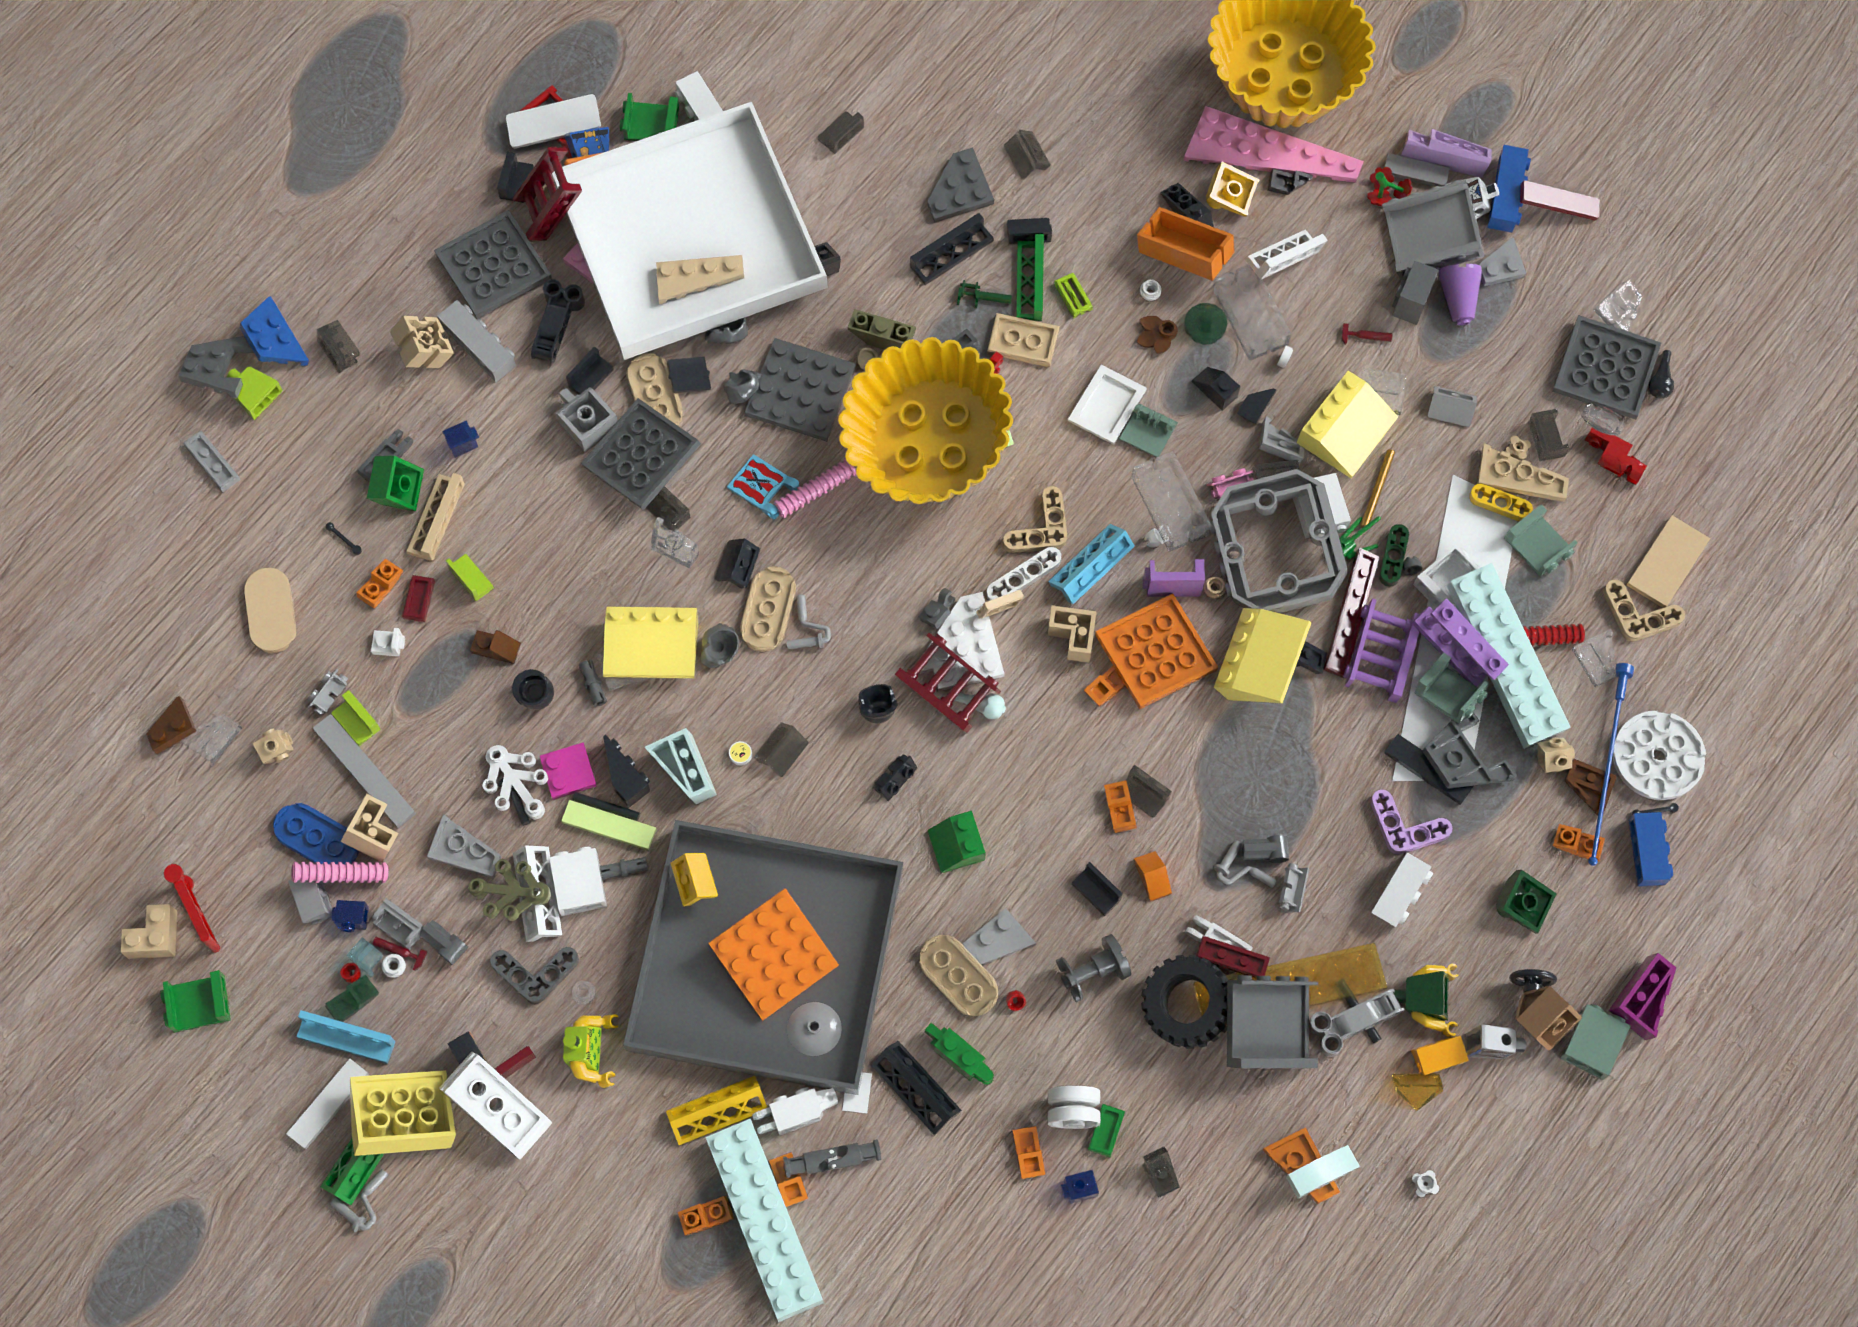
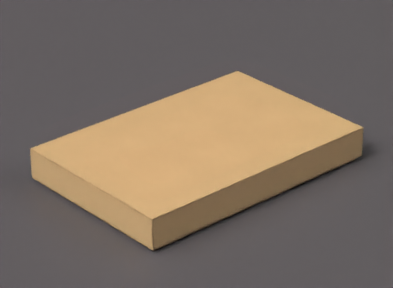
(1023, 340)

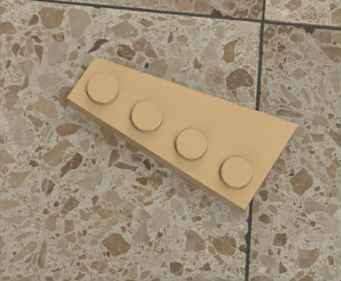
(693, 275)
(1518, 476)

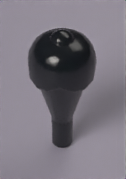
(1662, 384)

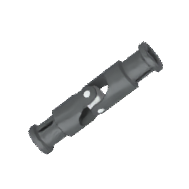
(814, 1161)

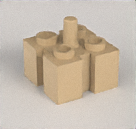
(421, 342)

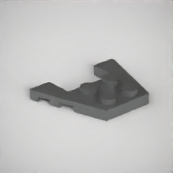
(209, 362)
(1457, 760)

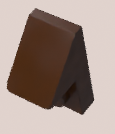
(495, 646)

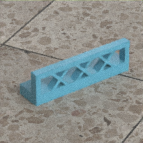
(1095, 564)
(345, 1037)

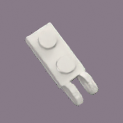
(1215, 932)

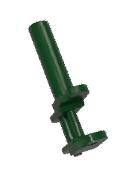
(982, 295)

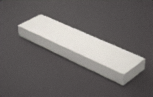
(325, 1105)

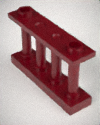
(560, 198)
(928, 689)

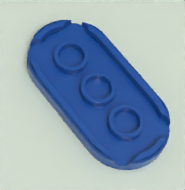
(312, 835)

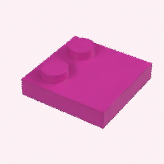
(568, 770)

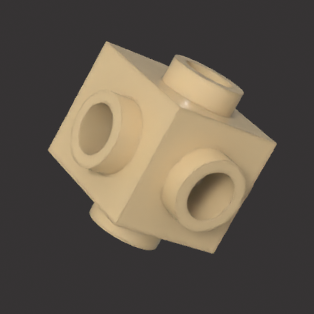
(274, 746)
(1555, 755)

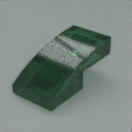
(352, 999)

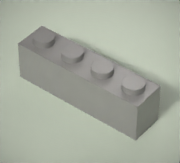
(476, 340)

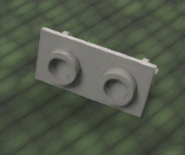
(332, 684)
(1293, 893)

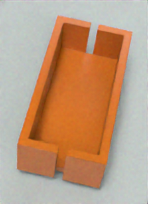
(1185, 243)

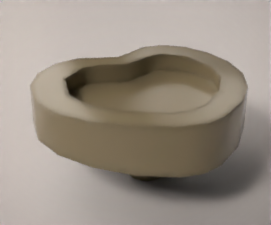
(864, 355)

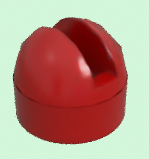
(346, 972)
(1021, 1001)

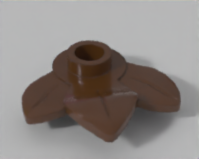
(1154, 335)

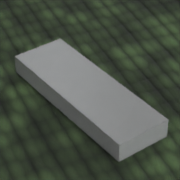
(1417, 170)
(211, 461)

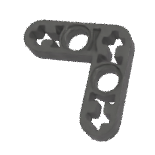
(532, 981)

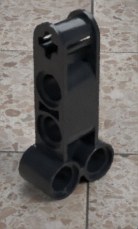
(555, 318)

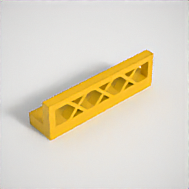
(711, 1104)

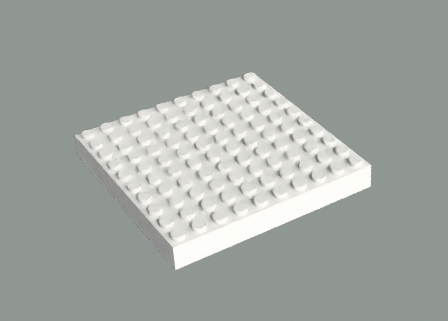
(688, 197)

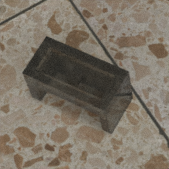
(1546, 435)

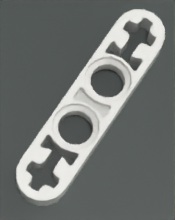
(1021, 572)

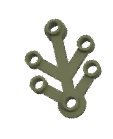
(512, 891)

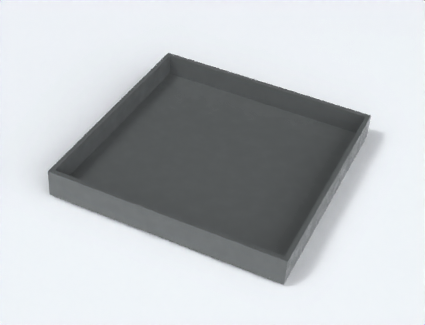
(691, 1005)

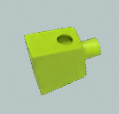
(257, 390)

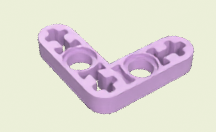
(1406, 835)

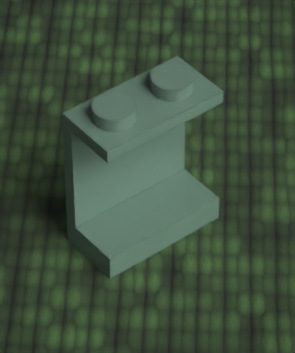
(1539, 542)
(1450, 691)
(1596, 1041)

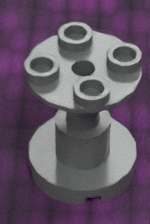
(1101, 964)

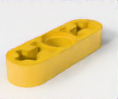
(1487, 491)

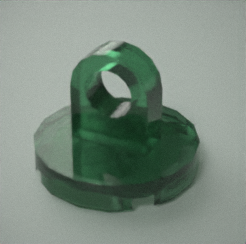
(1205, 323)

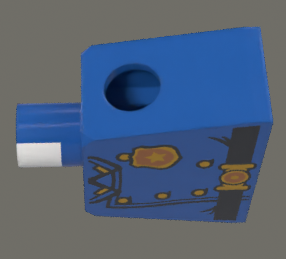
(588, 142)

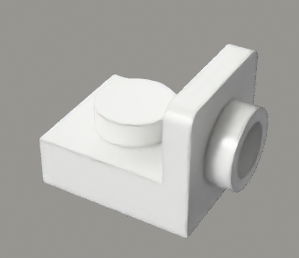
(388, 642)

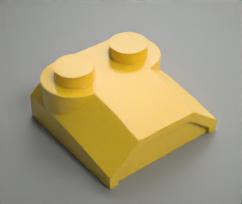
(1231, 189)

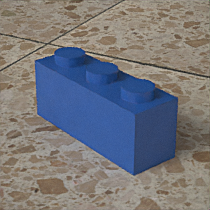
(1650, 849)

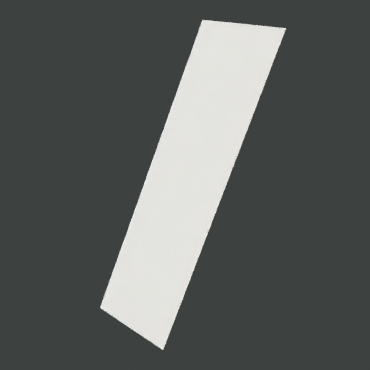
(1482, 537)

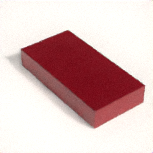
(418, 598)
(515, 1062)

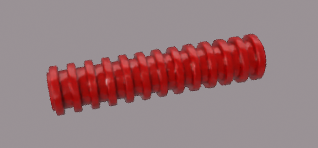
(1555, 634)

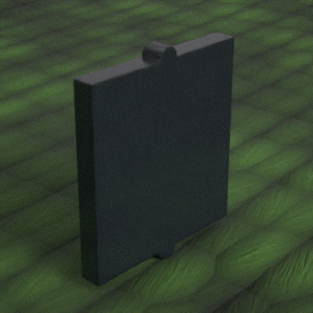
(689, 374)

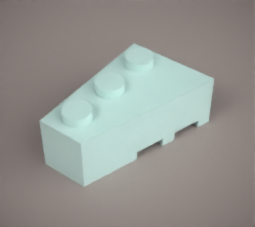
(683, 762)

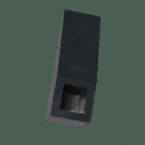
(1186, 204)
(625, 779)

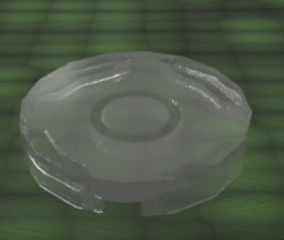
(1603, 419)

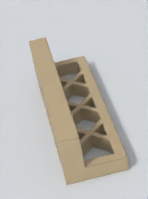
(440, 519)

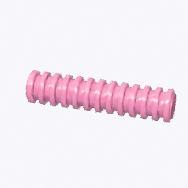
(815, 488)
(339, 872)

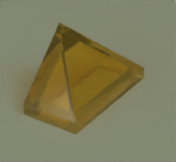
(1417, 1088)

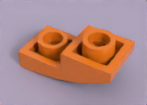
(380, 584)
(1577, 843)
(705, 1215)

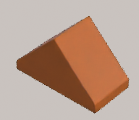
(1153, 875)

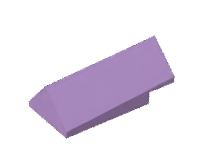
(1448, 152)

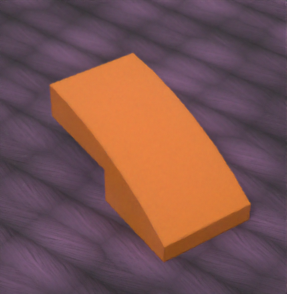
(1105, 687)
(1120, 806)
(1028, 1152)
(791, 1188)

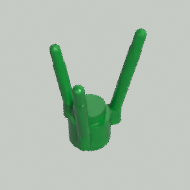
(1348, 544)

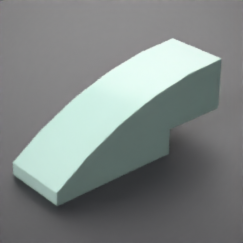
(1322, 1171)

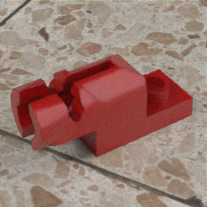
(1615, 455)

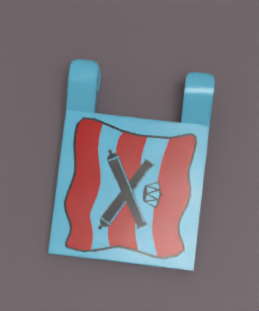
(759, 483)

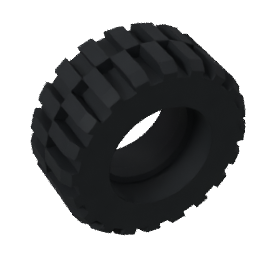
(1158, 992)

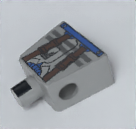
(1493, 1042)

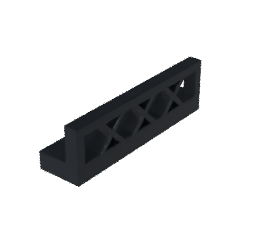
(948, 242)
(918, 1083)

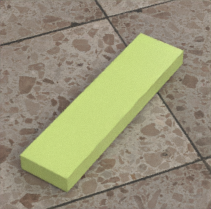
(609, 825)

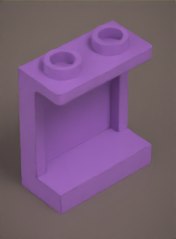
(1179, 583)

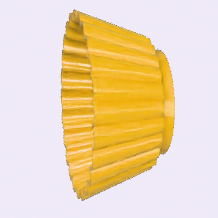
(1290, 56)
(925, 420)

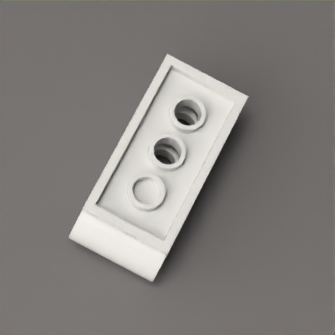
(511, 1121)

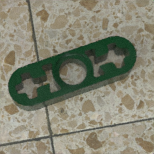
(1400, 548)

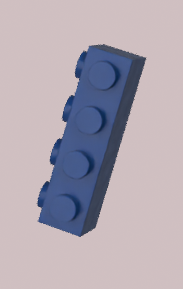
(1509, 175)

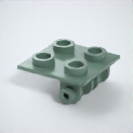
(1148, 430)

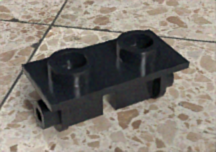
(902, 770)

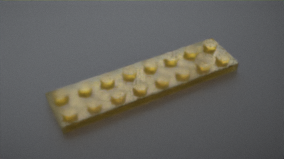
(1338, 975)

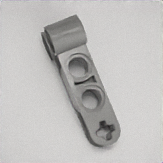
(1355, 1020)

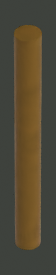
(1378, 487)

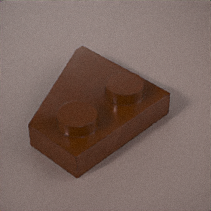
(171, 726)
(1588, 783)

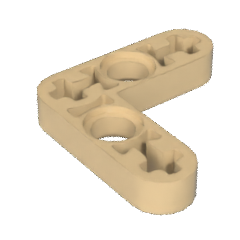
(1050, 529)
(1633, 619)

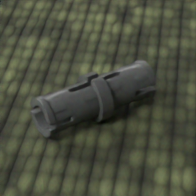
(592, 683)
(623, 868)

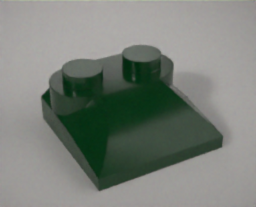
(1525, 901)

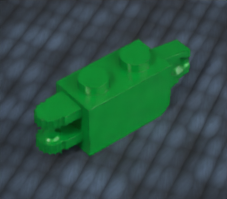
(959, 1054)

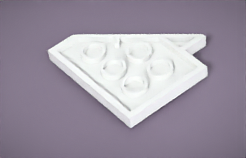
(970, 640)

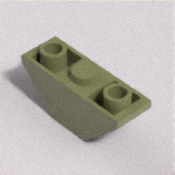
(879, 330)

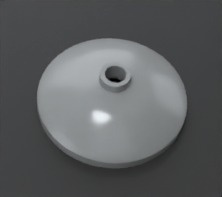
(809, 1041)

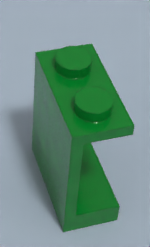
(648, 119)
(196, 1003)

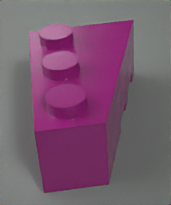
(1645, 996)

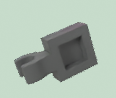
(966, 339)
(937, 612)

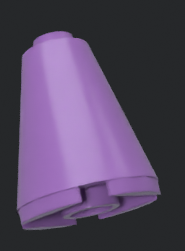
(1461, 290)

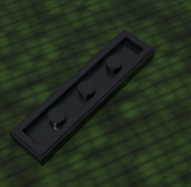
(1415, 761)

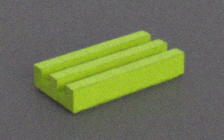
(1080, 310)

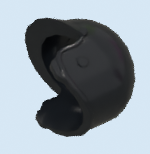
(533, 689)
(877, 703)

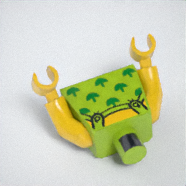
(583, 1048)

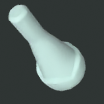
(991, 706)

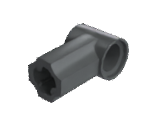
(1272, 849)
(447, 945)

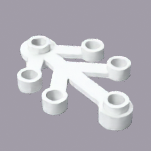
(512, 778)

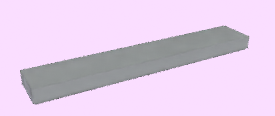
(364, 770)

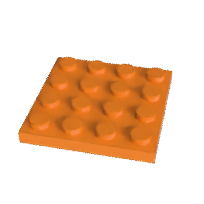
(1156, 651)
(773, 954)

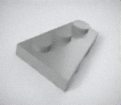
(462, 850)

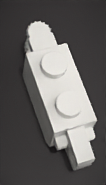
(796, 1110)

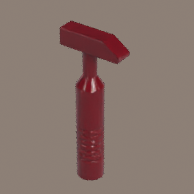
(1364, 334)
(399, 950)

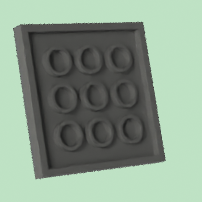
(492, 264)
(1607, 367)
(801, 389)
(641, 453)

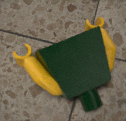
(1428, 997)

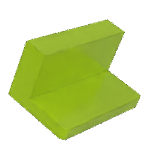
(470, 576)
(355, 719)

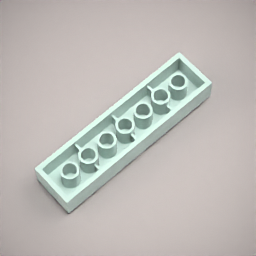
(1523, 683)
(764, 1220)

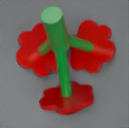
(1382, 182)

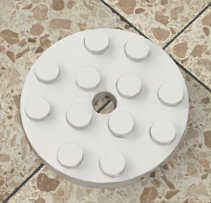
(1659, 778)

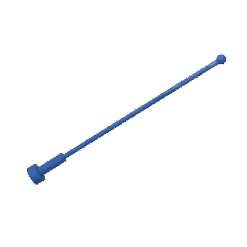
(1623, 672)

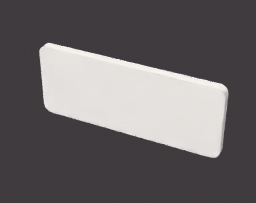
(552, 121)

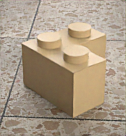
(1074, 625)
(366, 833)
(156, 939)

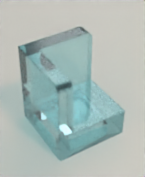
(365, 956)

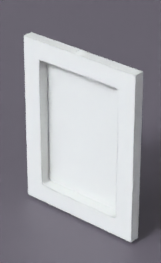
(1107, 404)

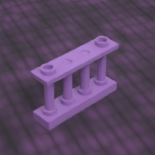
(1461, 641)
(1399, 666)

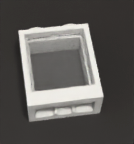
(1449, 566)

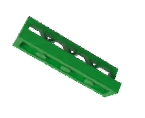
(1038, 268)
(351, 1175)

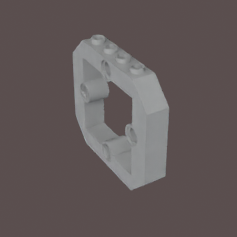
(1278, 488)

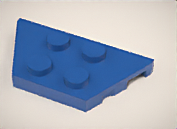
(271, 336)

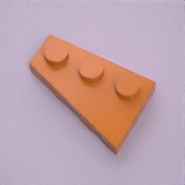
(1295, 1153)

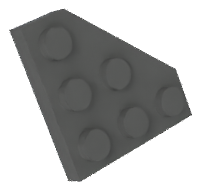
(960, 188)

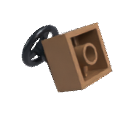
(1542, 1008)

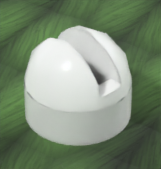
(1154, 538)

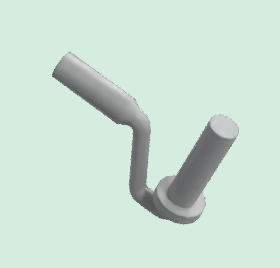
(813, 641)
(1222, 868)
(359, 1223)

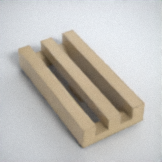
(1000, 604)

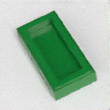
(1106, 1134)

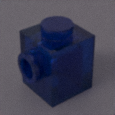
(461, 438)
(350, 915)
(1080, 1186)

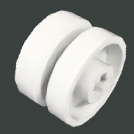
(1074, 1107)

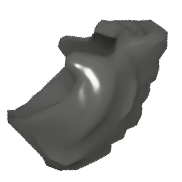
(728, 332)
(742, 385)
(719, 646)

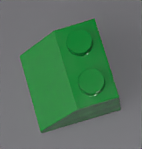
(395, 483)
(957, 842)

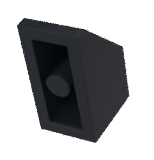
(1217, 386)

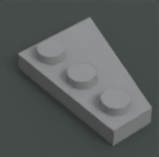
(998, 938)

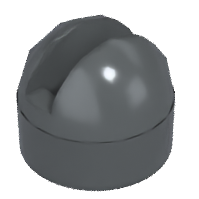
(1412, 566)

